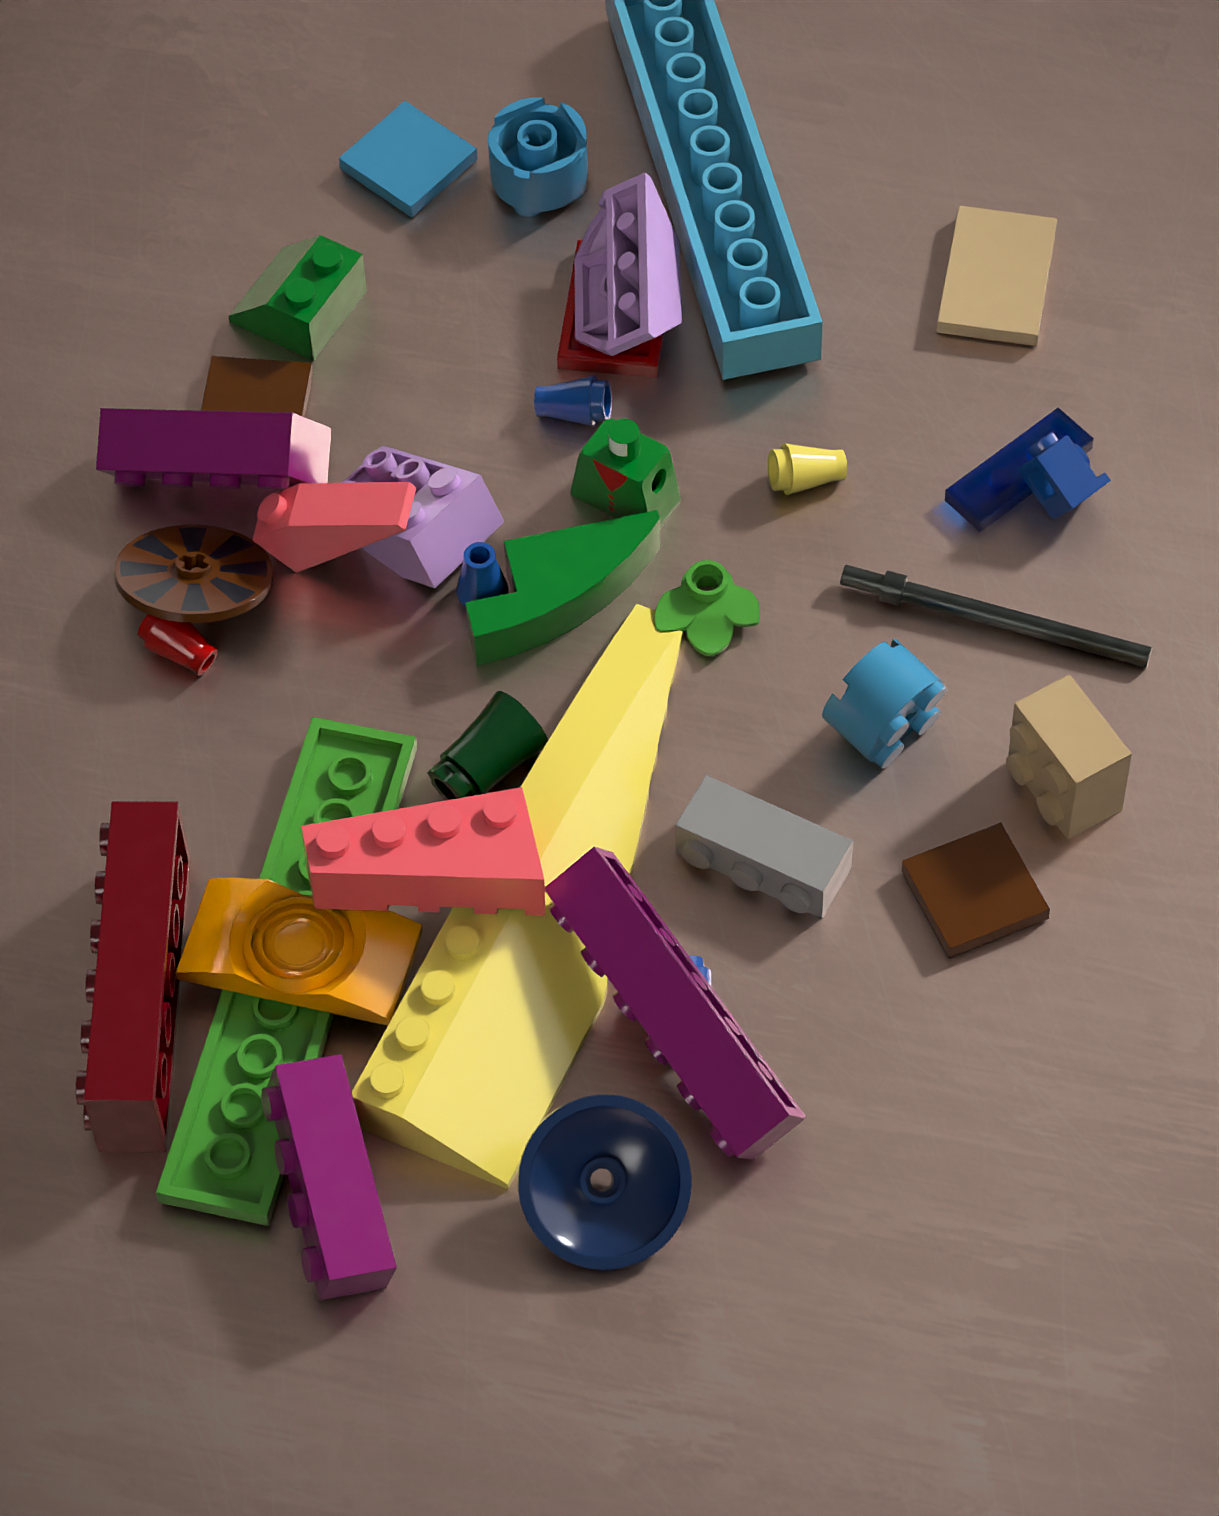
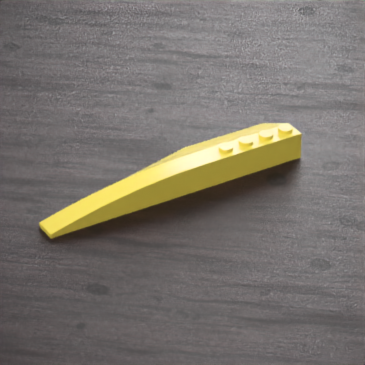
(508, 992)

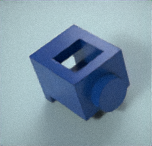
(1060, 474)

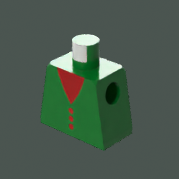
(626, 472)

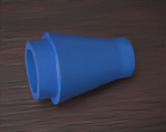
(576, 401)
(480, 574)

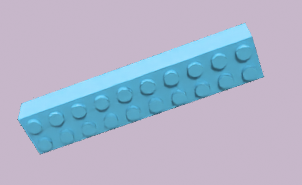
(717, 185)

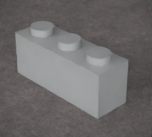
(763, 847)

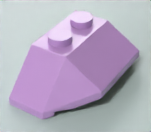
(627, 270)

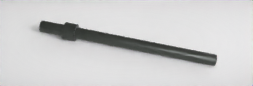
(895, 588)

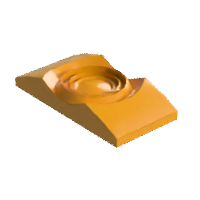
(280, 948)

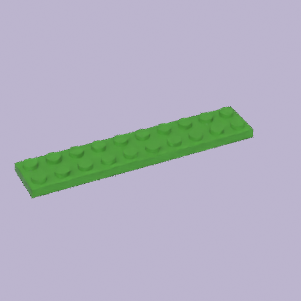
(223, 1143)

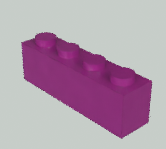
(329, 1177)

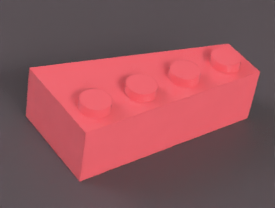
(429, 857)

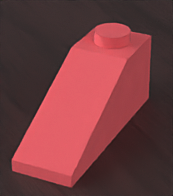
(330, 519)

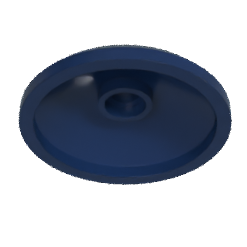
(646, 1188)

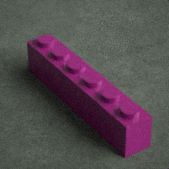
(673, 1004)

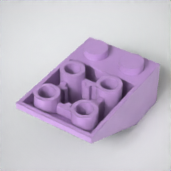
(446, 514)

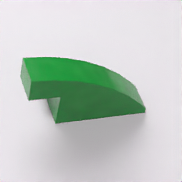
(560, 583)

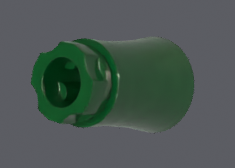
(488, 749)

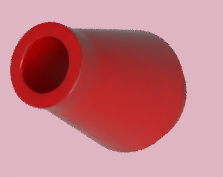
(178, 643)

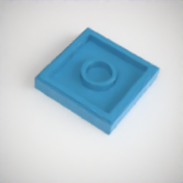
(408, 158)

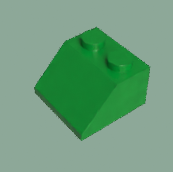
(303, 295)

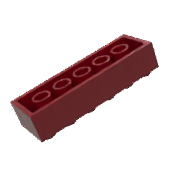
(135, 977)

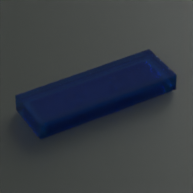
(996, 483)

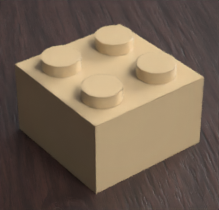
(1068, 757)

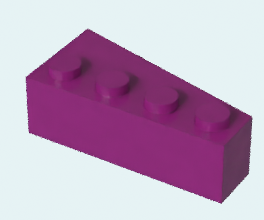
(212, 447)

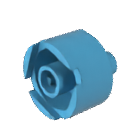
(538, 156)
(885, 701)

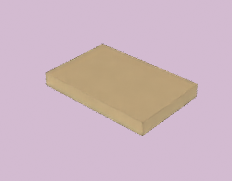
(997, 275)

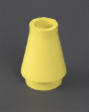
(804, 467)

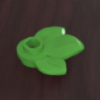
(707, 615)

